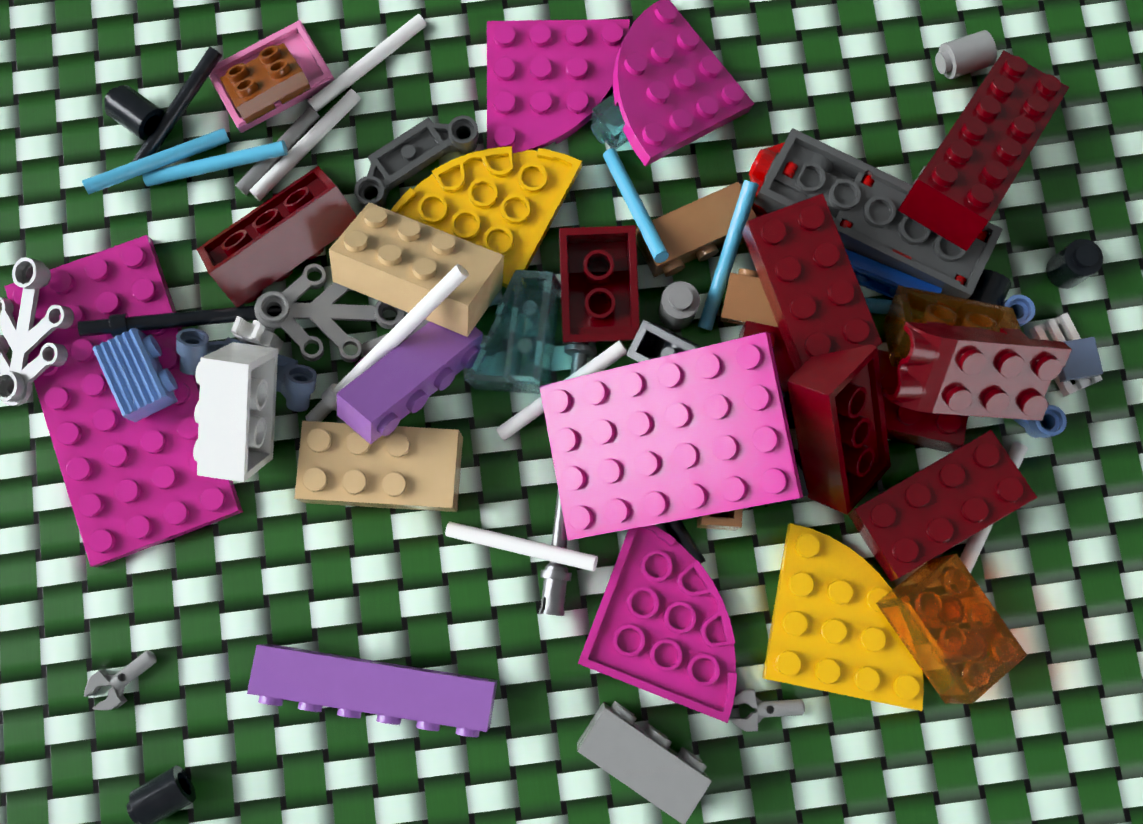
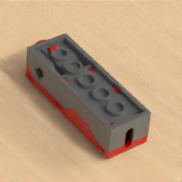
(866, 212)

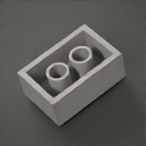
(644, 761)

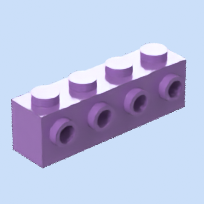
(405, 379)

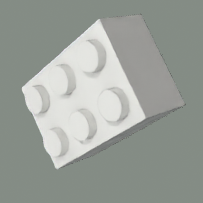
(235, 411)

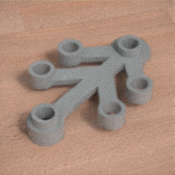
(321, 312)
(17, 376)

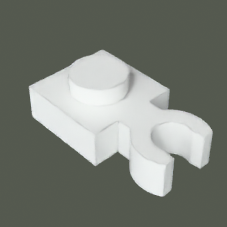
(255, 334)

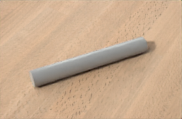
(290, 137)

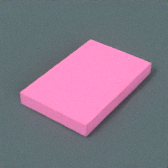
(304, 52)

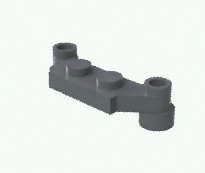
(413, 153)

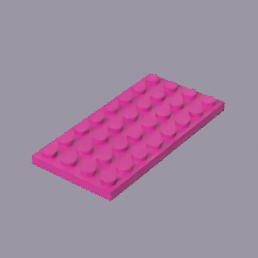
(123, 477)

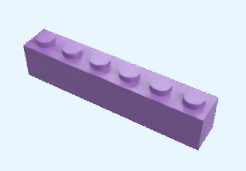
(372, 688)

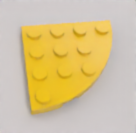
(495, 200)
(830, 628)

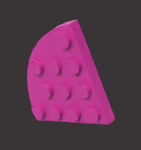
(547, 78)
(671, 85)
(664, 626)

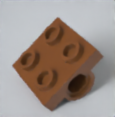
(264, 81)

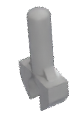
(118, 681)
(764, 709)

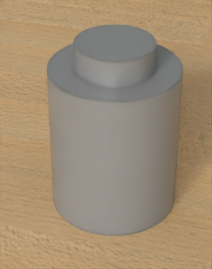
(966, 54)
(678, 305)

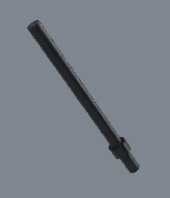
(122, 322)

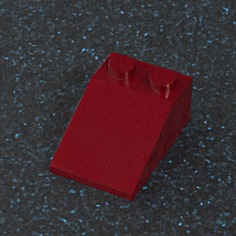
(599, 284)

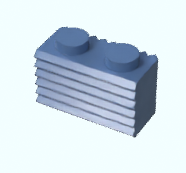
(136, 374)

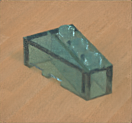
(522, 337)

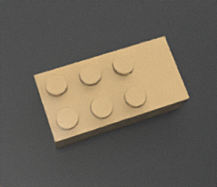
(405, 259)
(399, 471)

